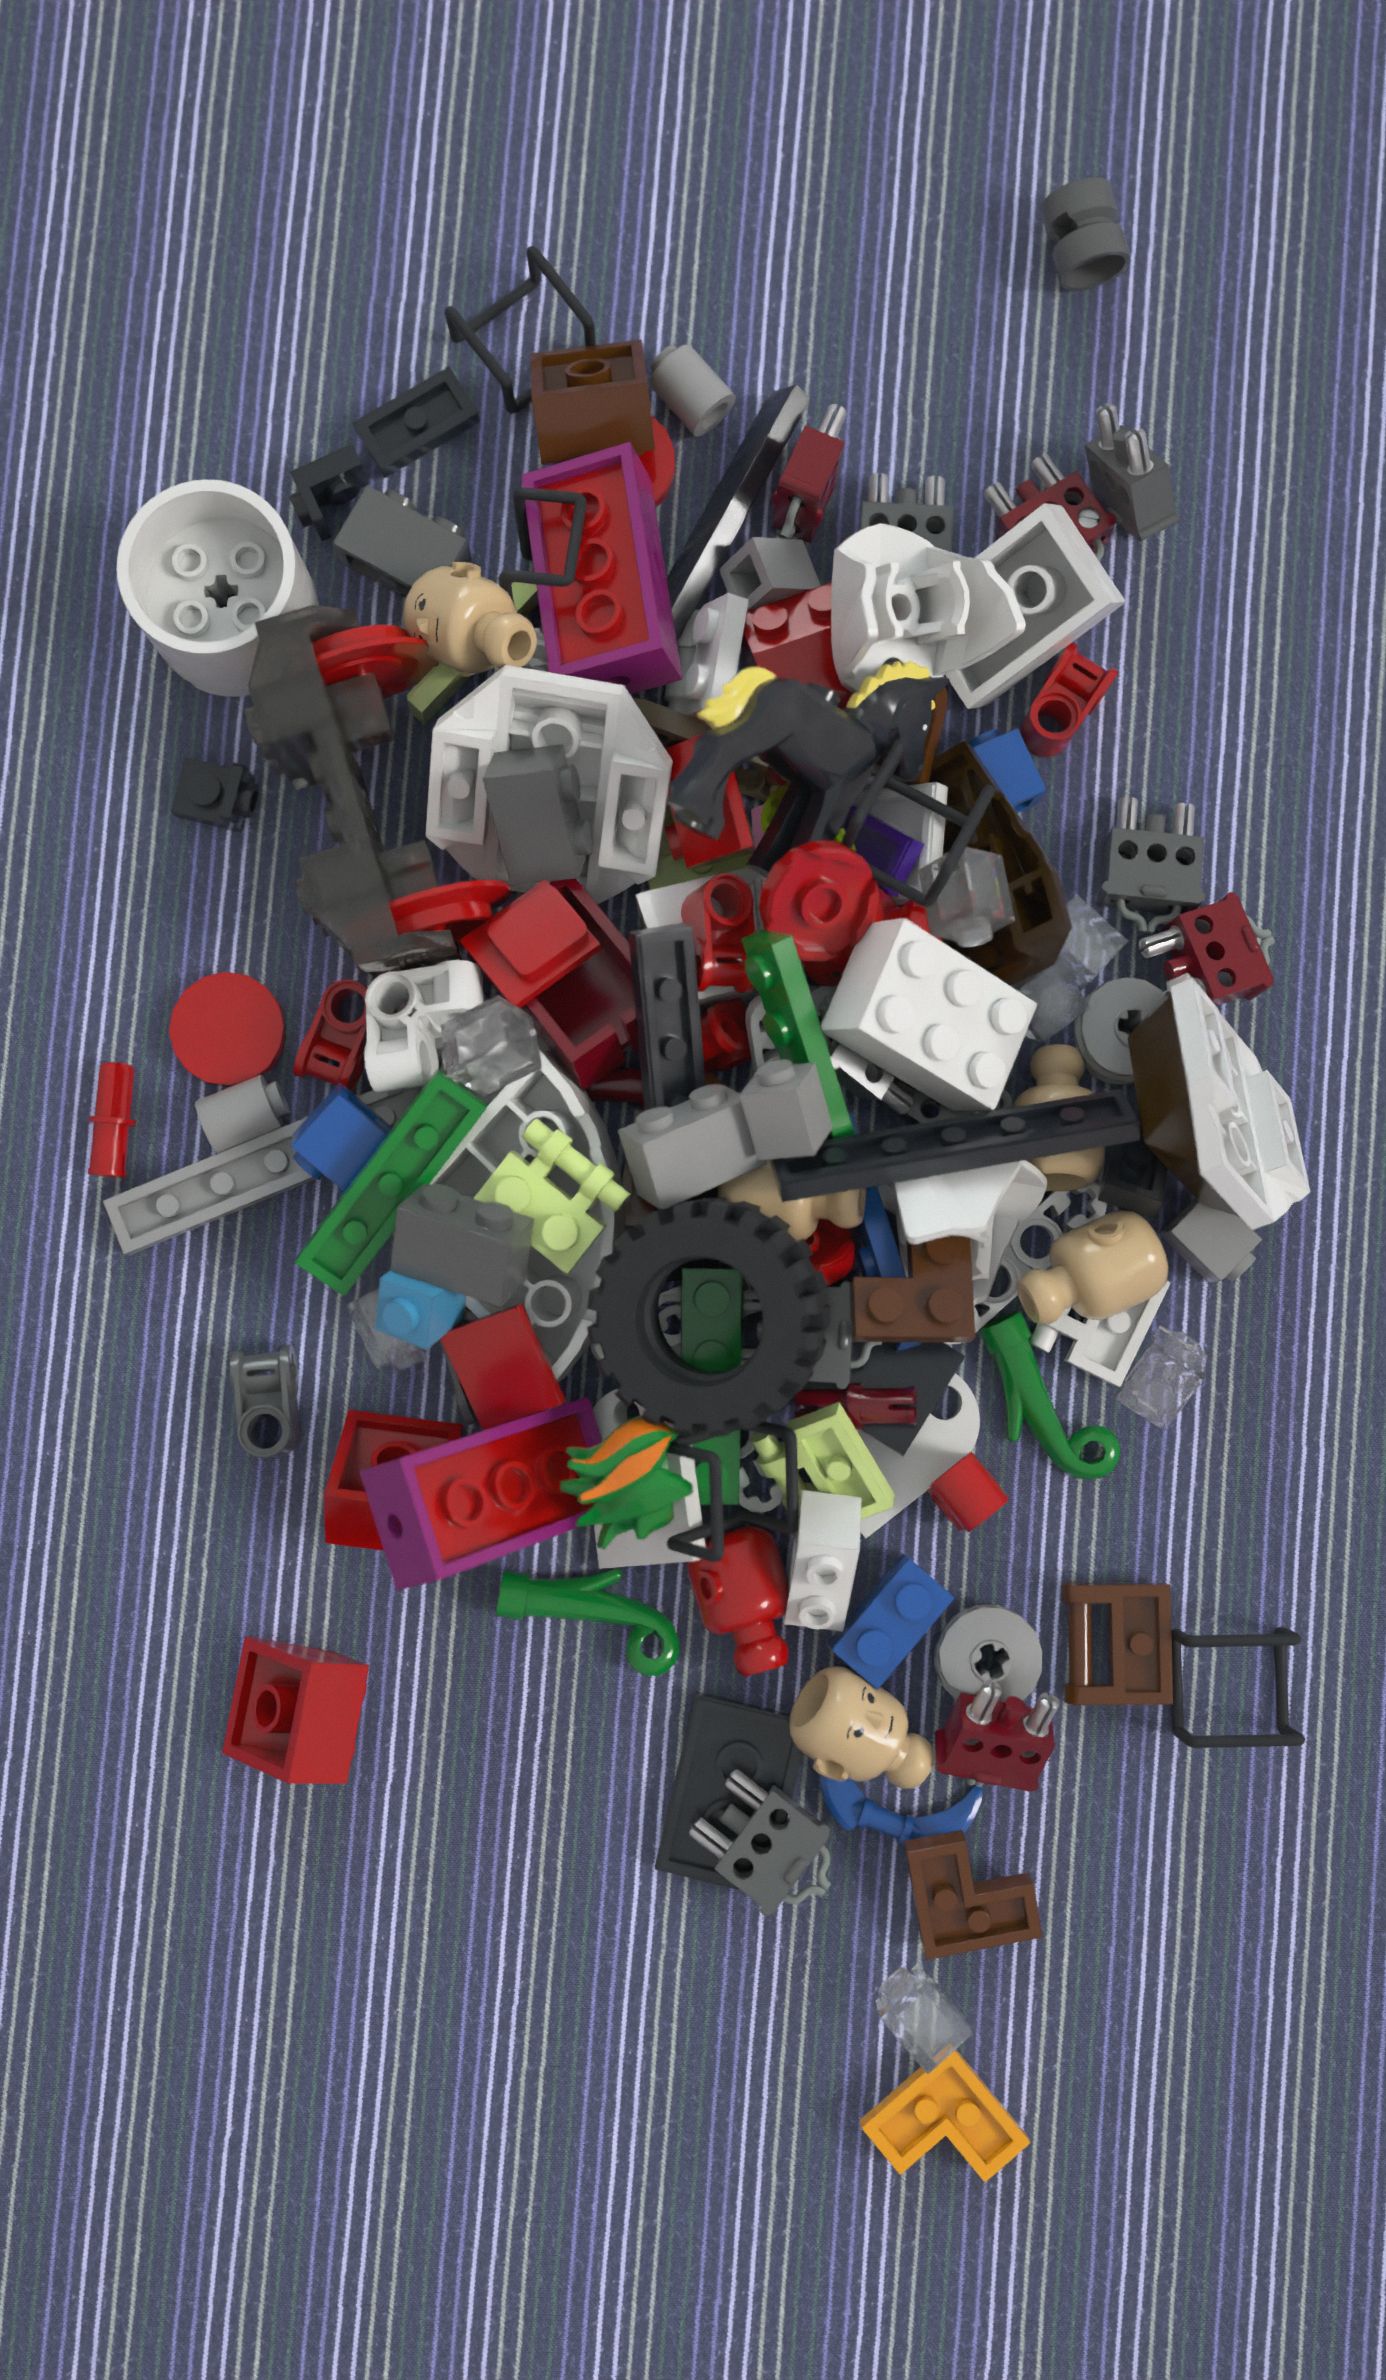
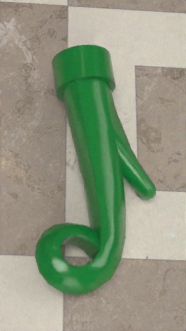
(1028, 1397)
(582, 1600)

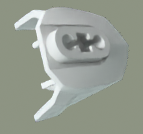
(914, 604)
(970, 1203)

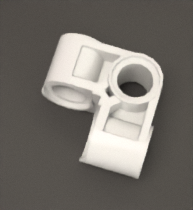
(402, 1044)

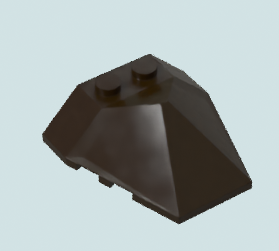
(1033, 883)

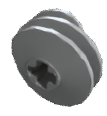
(1097, 1031)
(1001, 1628)

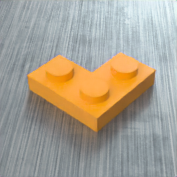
(942, 2104)

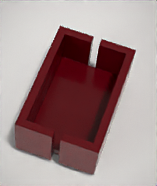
(592, 1009)

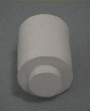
(690, 388)
(241, 1112)

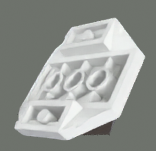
(603, 734)
(1214, 1110)

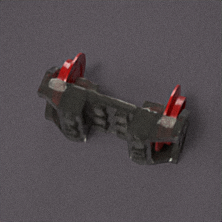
(315, 703)

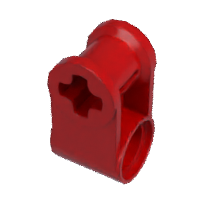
(1069, 696)
(717, 939)
(725, 1036)
(334, 1040)
(967, 1493)

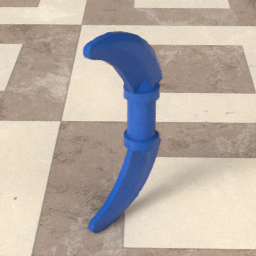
(854, 1809)

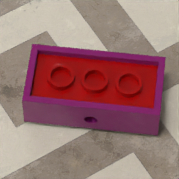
(618, 609)
(479, 1494)

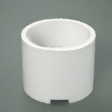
(186, 558)

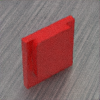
(531, 944)
(502, 1367)

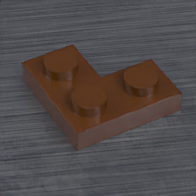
(927, 1305)
(961, 1914)

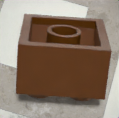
(590, 400)

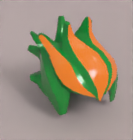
(627, 1480)

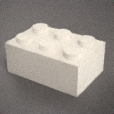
(1059, 595)
(929, 1016)

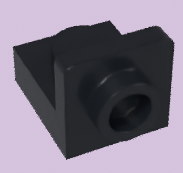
(326, 480)
(215, 794)

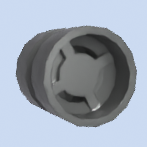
(1085, 234)

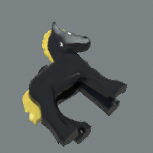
(809, 744)

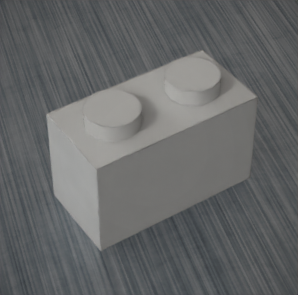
(689, 1146)

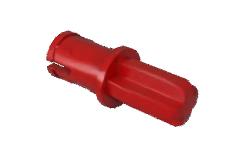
(112, 1120)

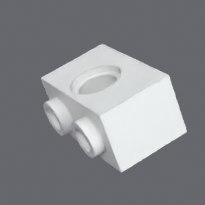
(823, 1560)

